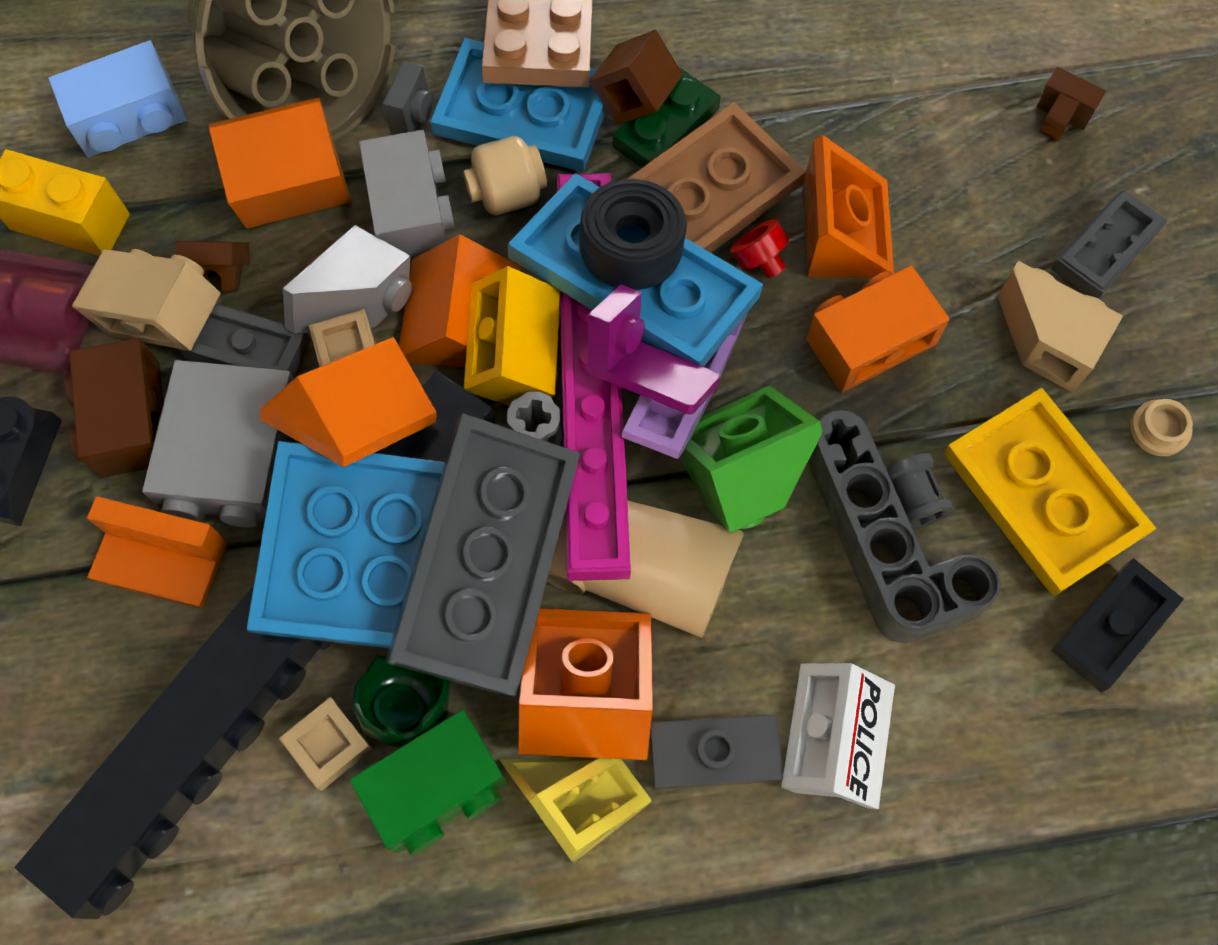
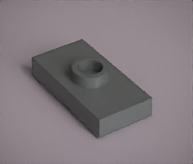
(1108, 244)
(715, 752)

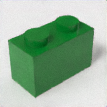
(429, 785)

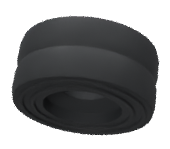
(639, 205)

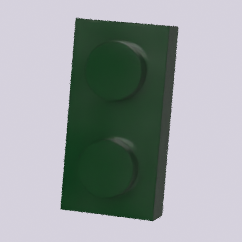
(682, 112)

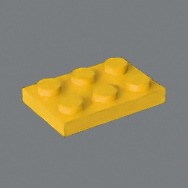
(1048, 491)

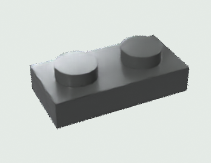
(247, 341)

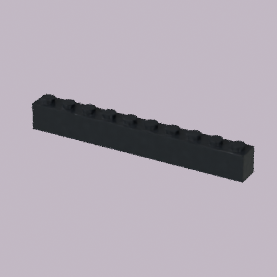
(192, 731)

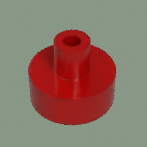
(761, 248)

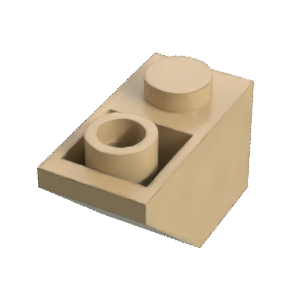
(1055, 326)

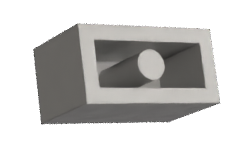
(404, 192)

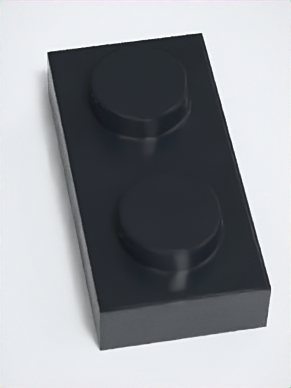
(1117, 625)

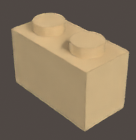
(147, 298)

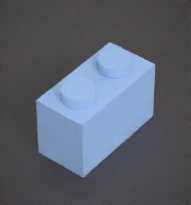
(117, 99)

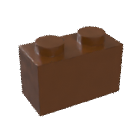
(114, 405)

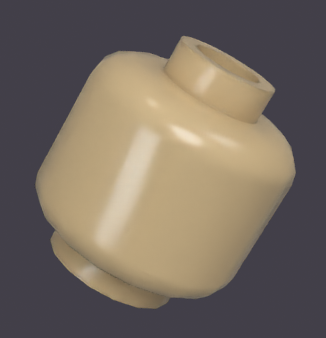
(505, 175)

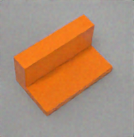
(155, 552)

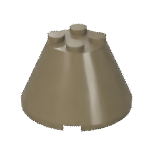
(291, 52)

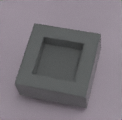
(408, 100)

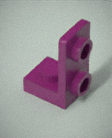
(636, 366)

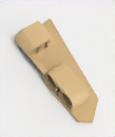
(675, 567)

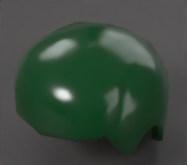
(398, 702)

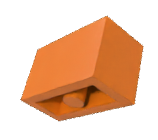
(876, 327)

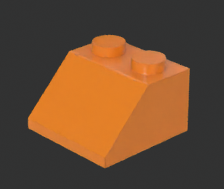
(587, 685)

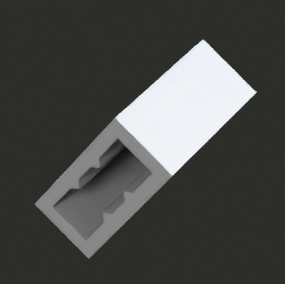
(211, 444)

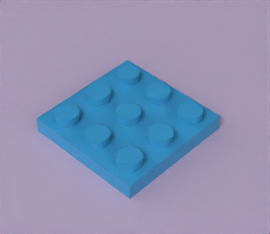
(339, 545)

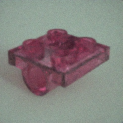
(38, 312)

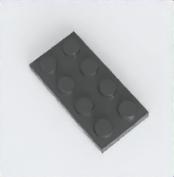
(484, 557)

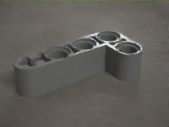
(888, 524)

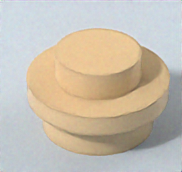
(1162, 427)

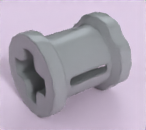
(534, 408)

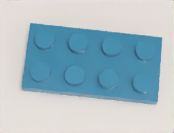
(682, 315)

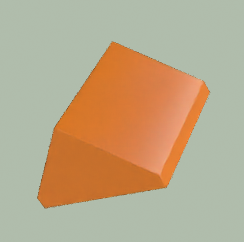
(279, 163)
(845, 215)
(439, 302)
(353, 404)

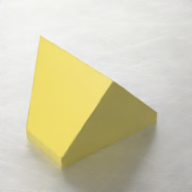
(579, 797)

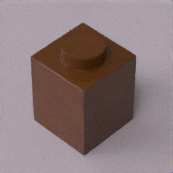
(636, 77)

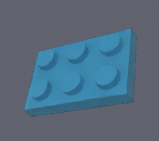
(553, 118)

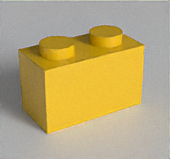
(59, 203)
(512, 336)

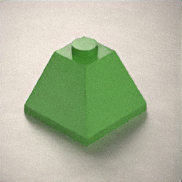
(750, 456)

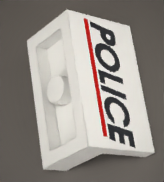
(839, 733)

